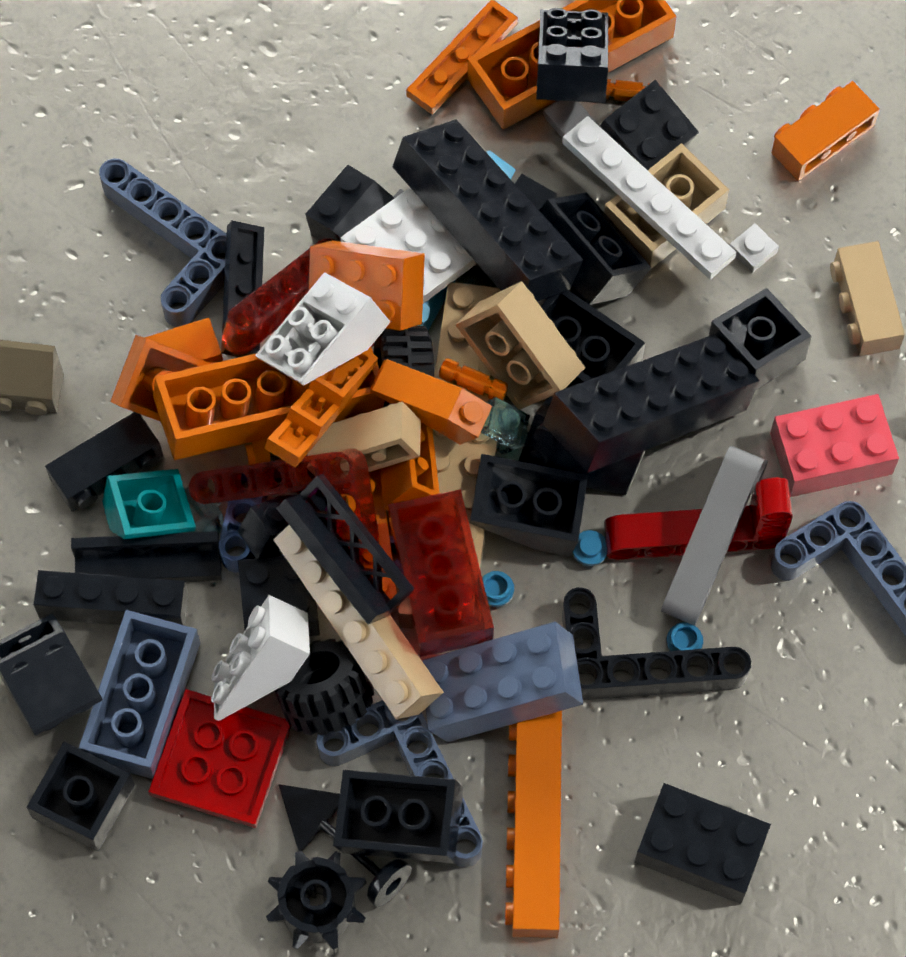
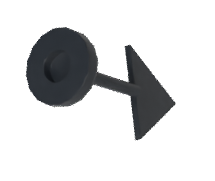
(310, 812)

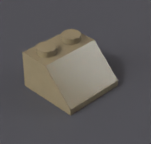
(29, 377)

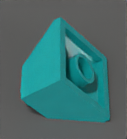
(147, 504)

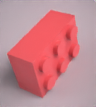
(834, 445)

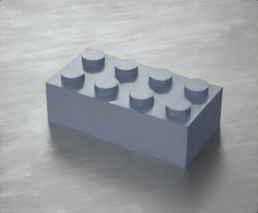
(504, 682)
(140, 693)

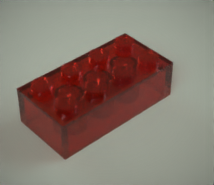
(443, 567)

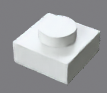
(754, 247)

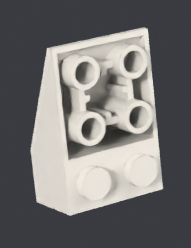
(324, 331)
(261, 657)

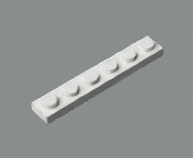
(649, 197)

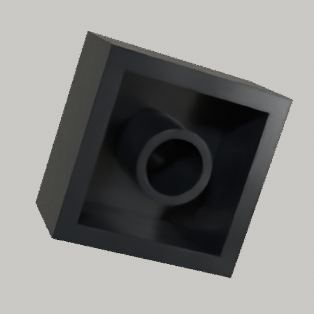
(649, 125)
(763, 336)
(275, 578)
(81, 796)

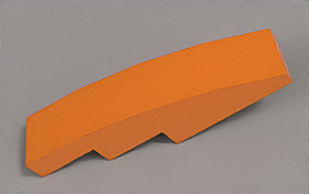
(318, 409)

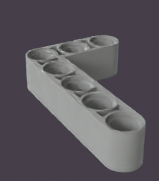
(713, 534)

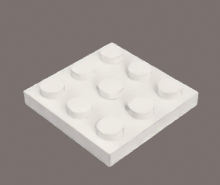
(412, 227)

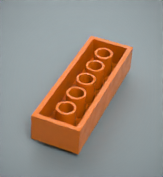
(508, 70)
(235, 404)

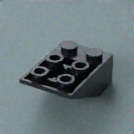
(572, 55)
(45, 675)

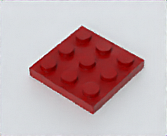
(222, 763)

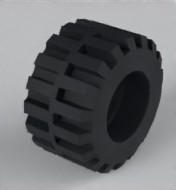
(407, 347)
(326, 690)

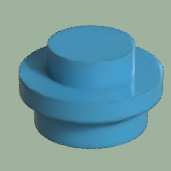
(590, 548)
(498, 588)
(684, 637)

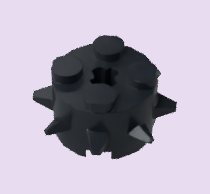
(307, 880)

